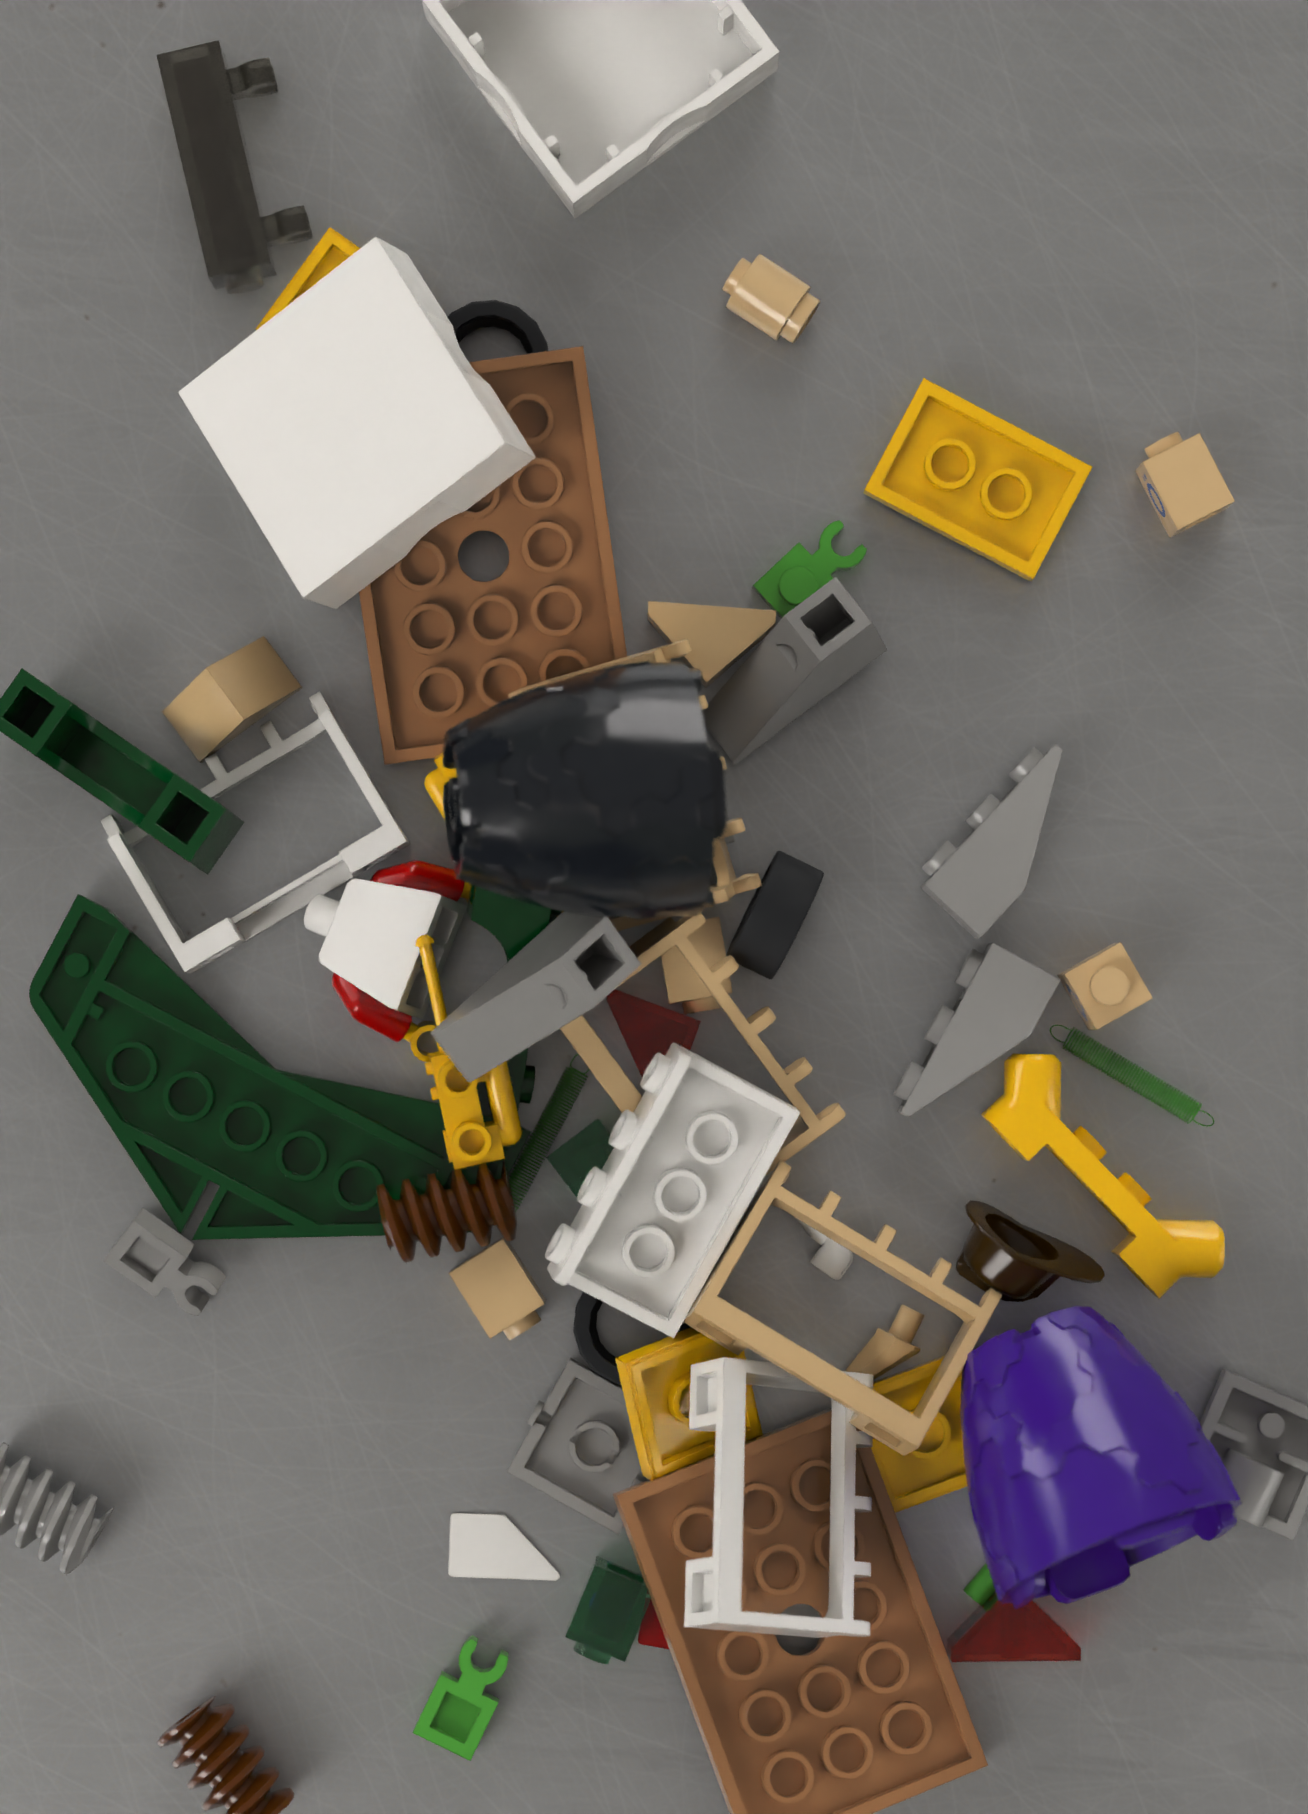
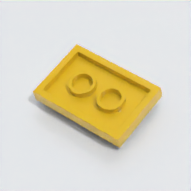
(977, 480)

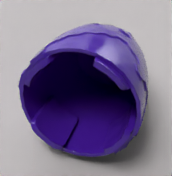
(1081, 1460)

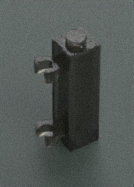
(218, 165)

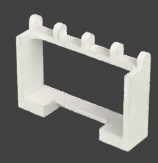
(294, 896)
(715, 1582)

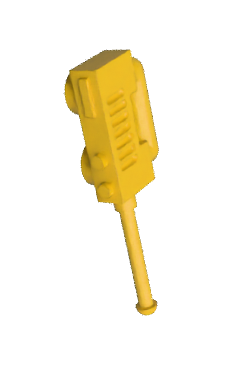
(466, 1135)

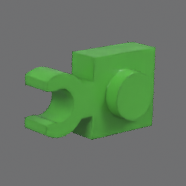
(802, 574)
(460, 1707)

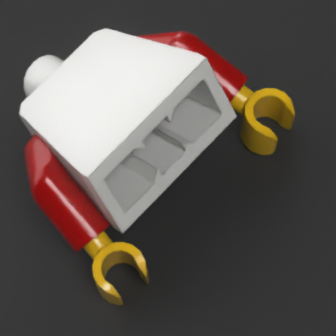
(374, 941)

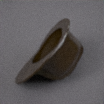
(1018, 1258)

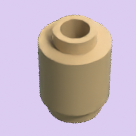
(770, 298)

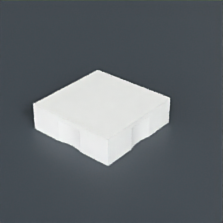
(604, 81)
(355, 424)

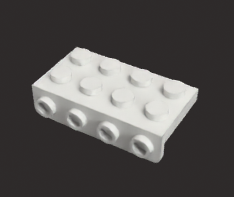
(670, 1189)

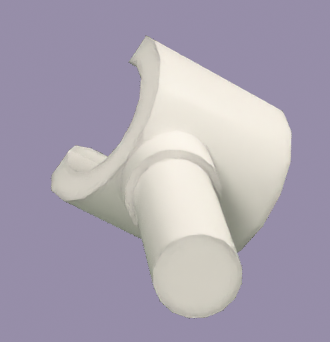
(831, 1256)

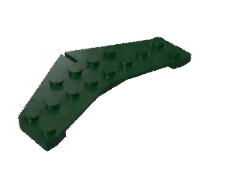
(208, 1107)

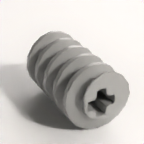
(47, 1514)

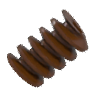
(448, 1212)
(223, 1763)

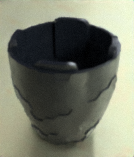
(590, 794)

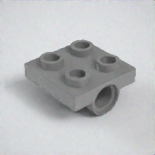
(1263, 1449)

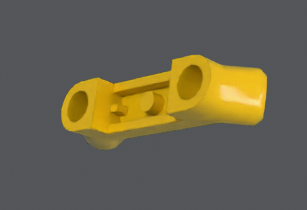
(1155, 1249)

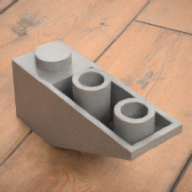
(792, 670)
(995, 859)
(536, 992)
(992, 1015)

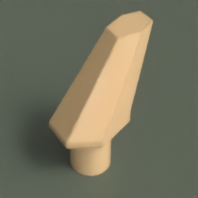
(891, 1347)

